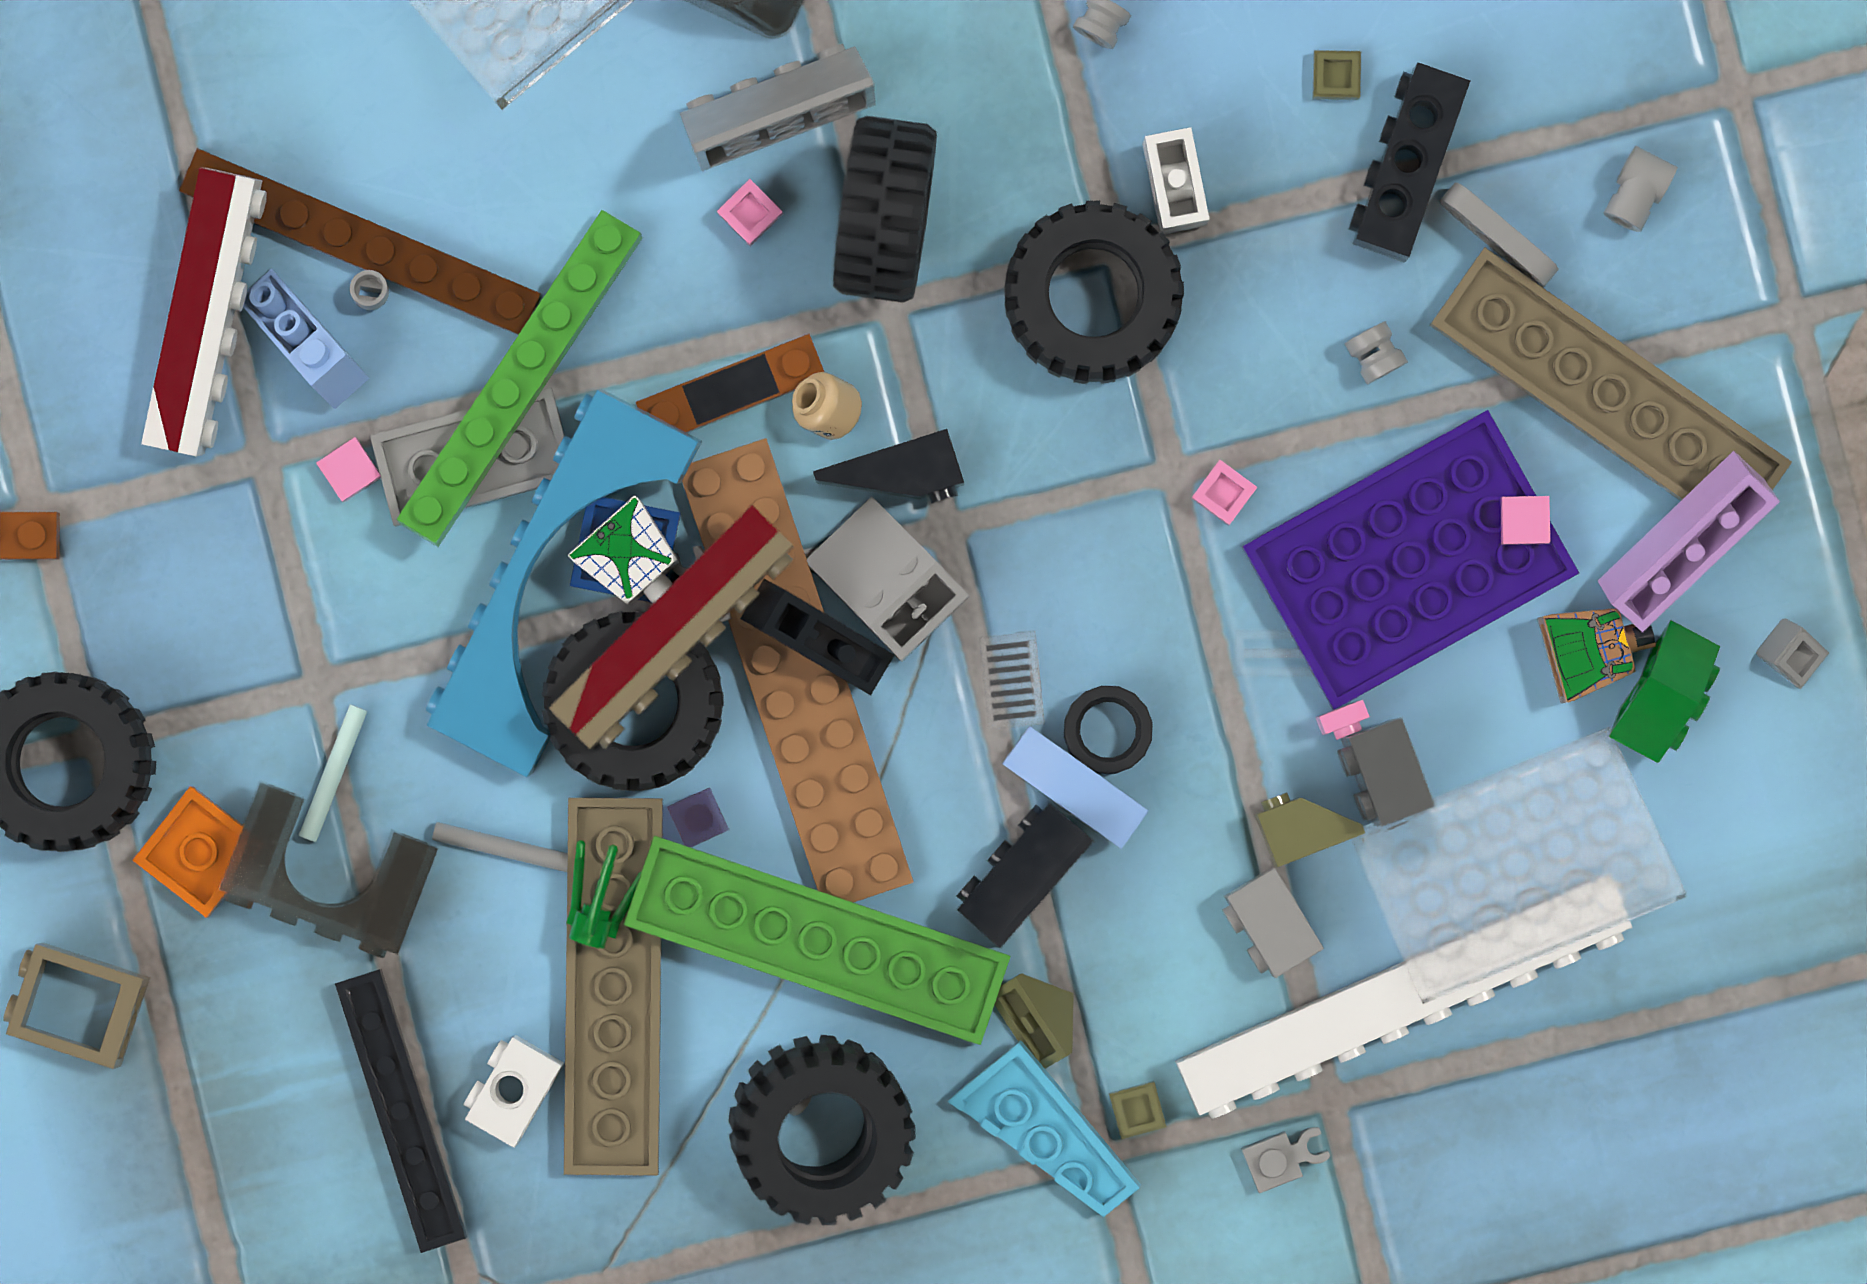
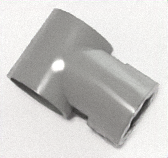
(1642, 183)

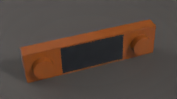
(735, 386)

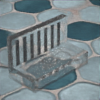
(1011, 680)

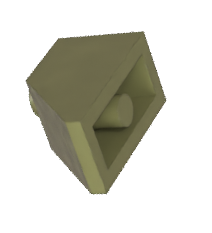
(1301, 828)

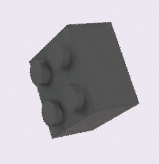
(1385, 773)

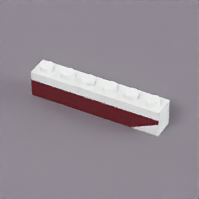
(203, 312)

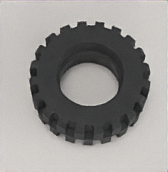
(884, 209)
(1106, 229)
(643, 765)
(125, 770)
(854, 1178)

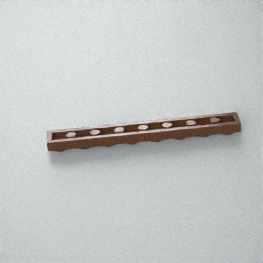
(382, 250)

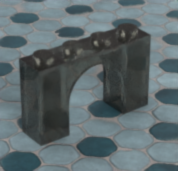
(374, 916)

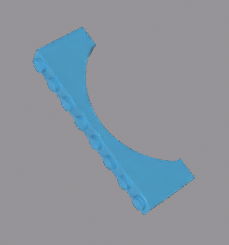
(487, 694)

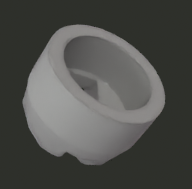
(371, 282)

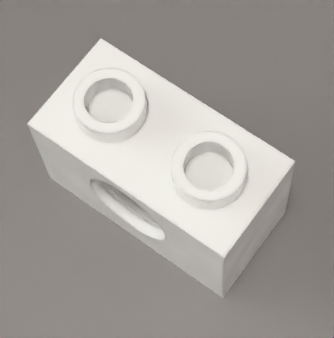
(1175, 181)
(506, 1118)

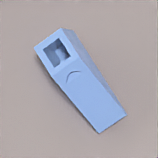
(303, 339)

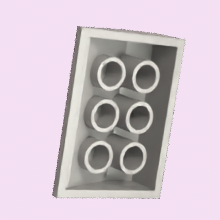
(778, 107)

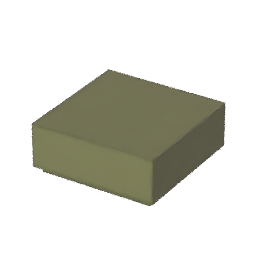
(1336, 75)
(1137, 1110)

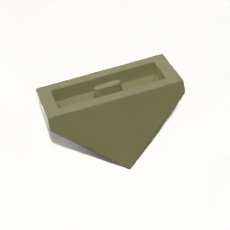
(1038, 1017)

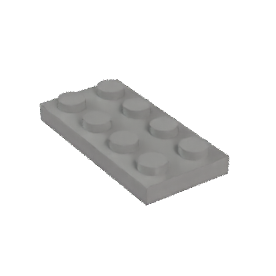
(410, 451)

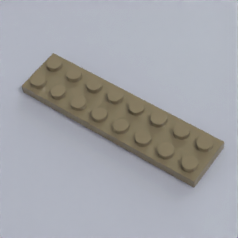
(1595, 380)
(612, 1003)

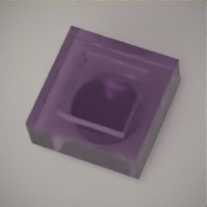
(698, 818)

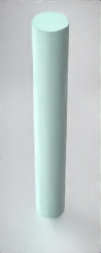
(333, 773)

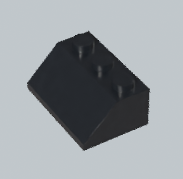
(1022, 873)

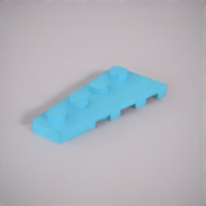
(1037, 1119)

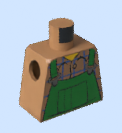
(1590, 649)

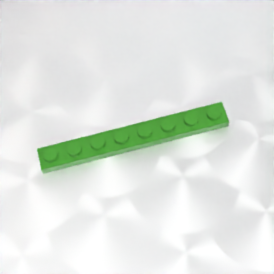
(519, 378)

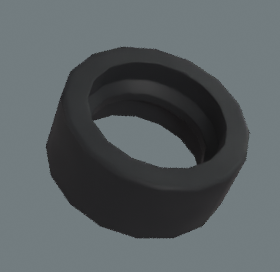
(1134, 706)

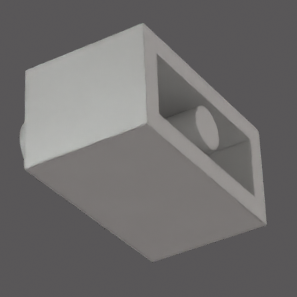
(1272, 923)

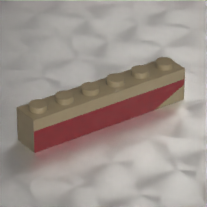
(672, 628)

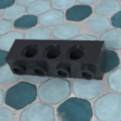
(1444, 97)

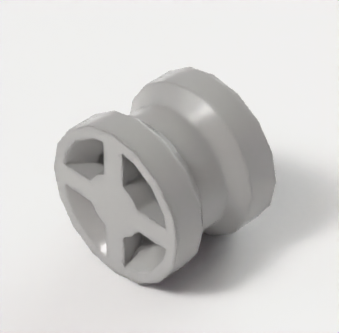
(1102, 22)

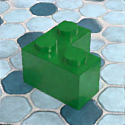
(1667, 693)

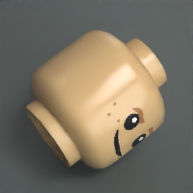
(826, 405)

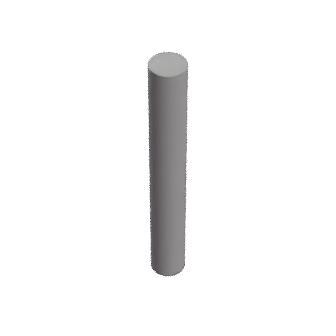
(500, 846)

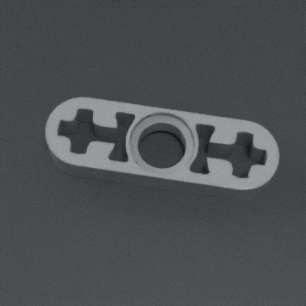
(1498, 234)

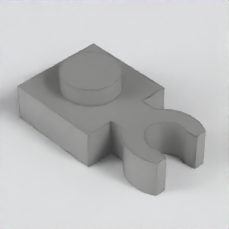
(1276, 1159)

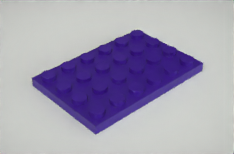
(1405, 561)

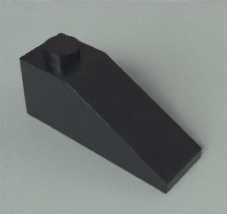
(908, 470)
(817, 636)

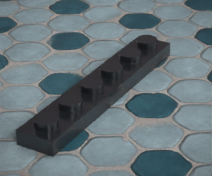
(401, 1110)

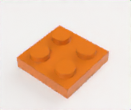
(192, 850)

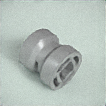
(1383, 361)

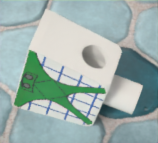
(628, 554)

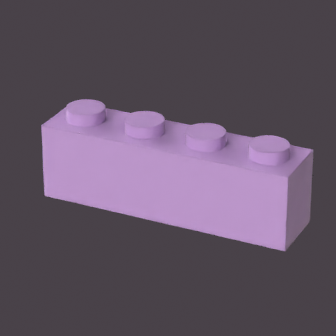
(1688, 541)

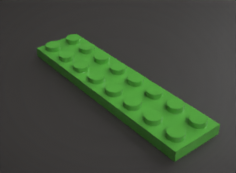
(816, 940)

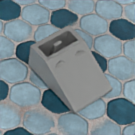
(887, 579)

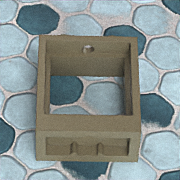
(122, 1018)

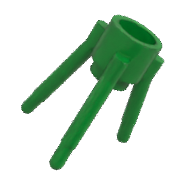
(592, 923)

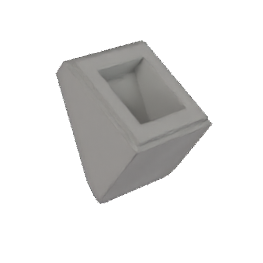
(1792, 652)

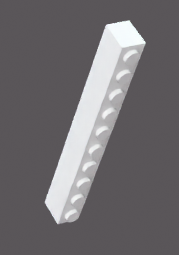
(1339, 1027)

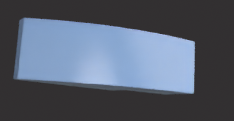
(1075, 787)

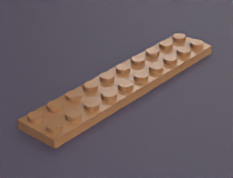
(801, 704)

